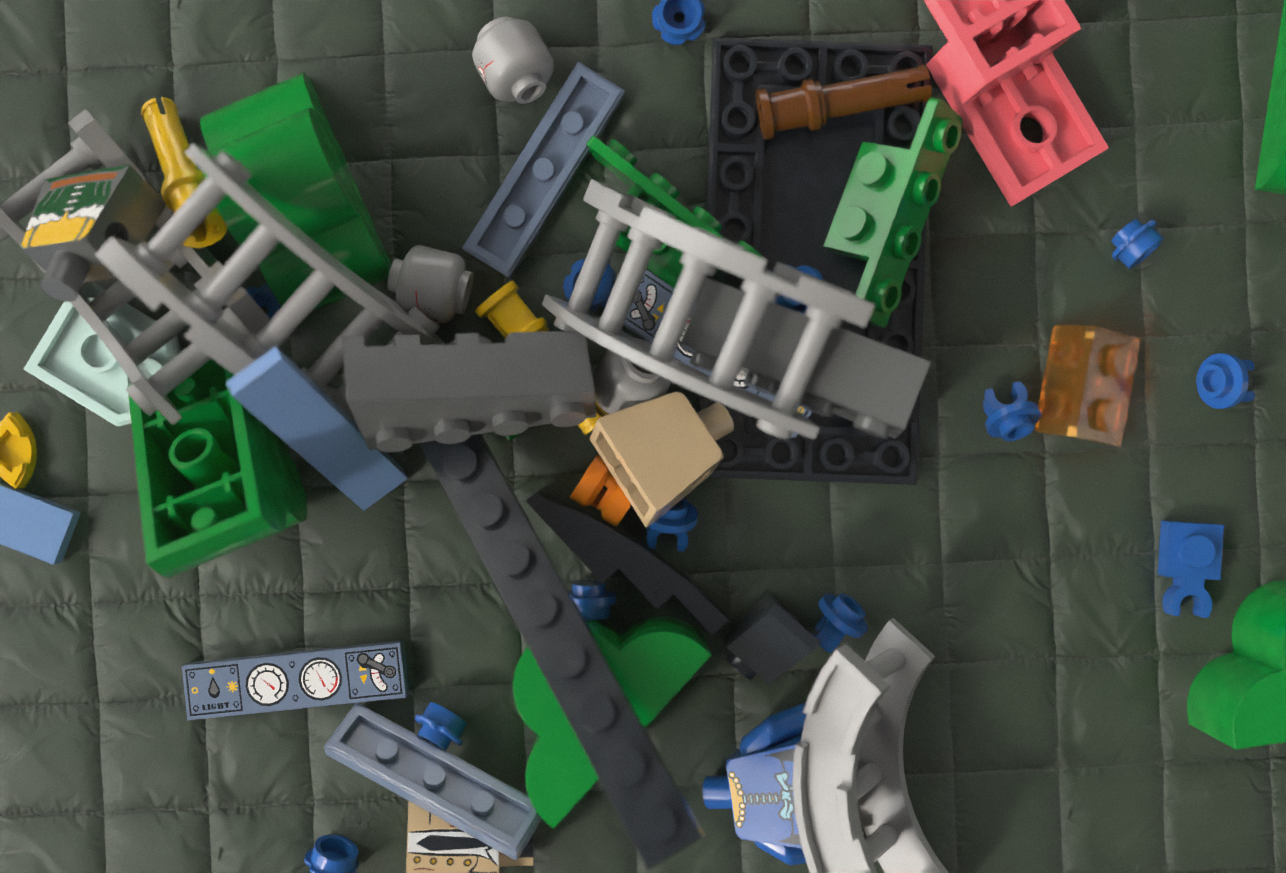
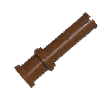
(815, 103)

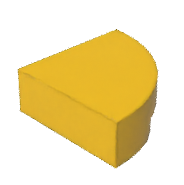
(17, 451)

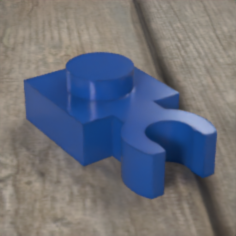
(1189, 555)

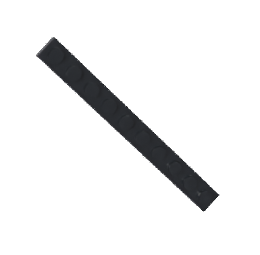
(566, 651)

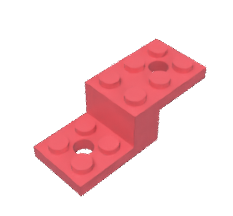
(1004, 70)

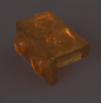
(1087, 384)

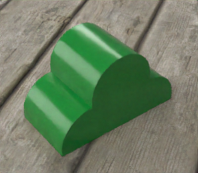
(302, 174)
(211, 476)
(651, 664)
(1244, 692)

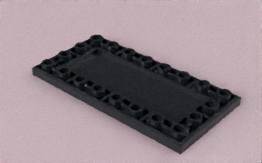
(782, 204)

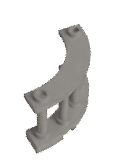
(701, 257)
(147, 265)
(149, 391)
(854, 764)

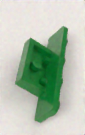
(662, 194)
(889, 204)

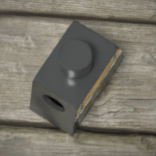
(79, 216)

